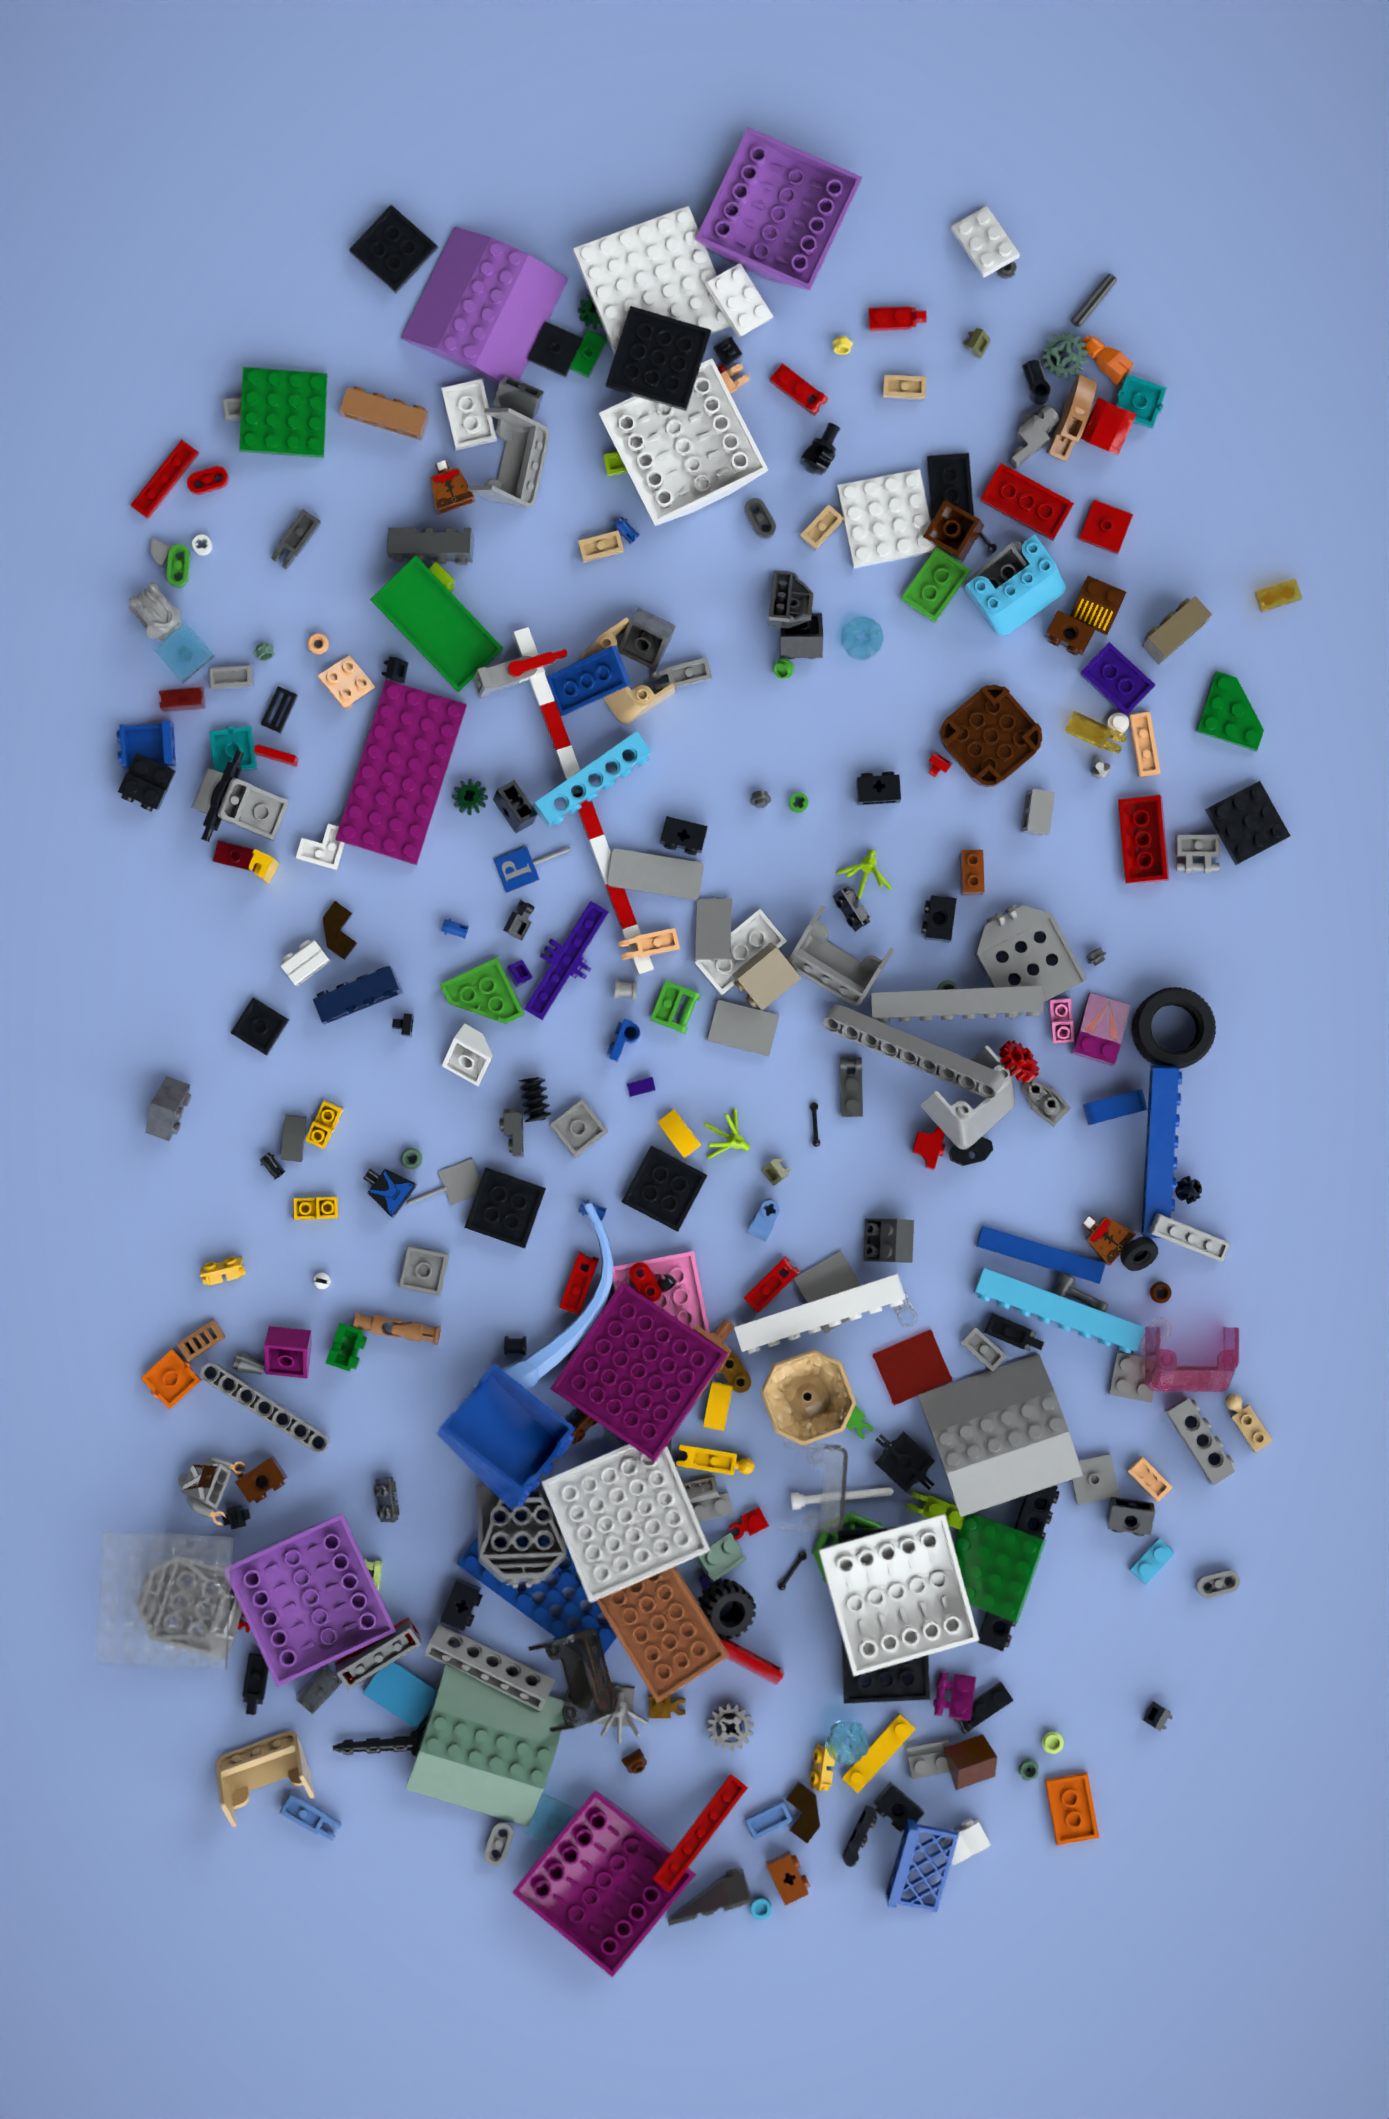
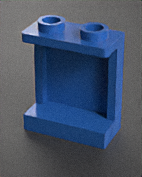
(149, 740)

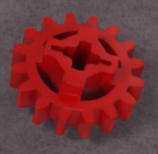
(1019, 1061)

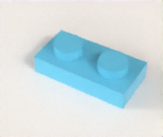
(1151, 1561)

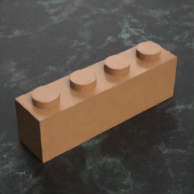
(384, 413)

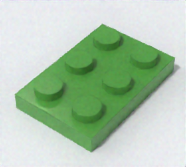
(935, 585)

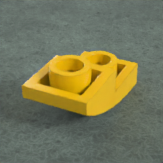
(324, 1124)
(679, 1133)
(315, 1208)
(718, 1406)

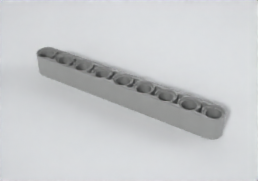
(913, 1051)

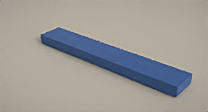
(1041, 1254)

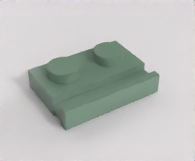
(722, 1558)

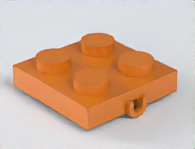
(171, 1379)

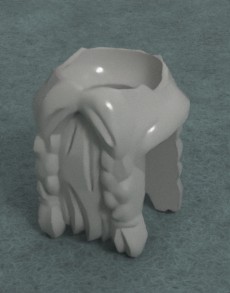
(155, 612)

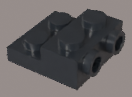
(146, 782)

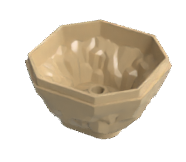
(822, 1414)

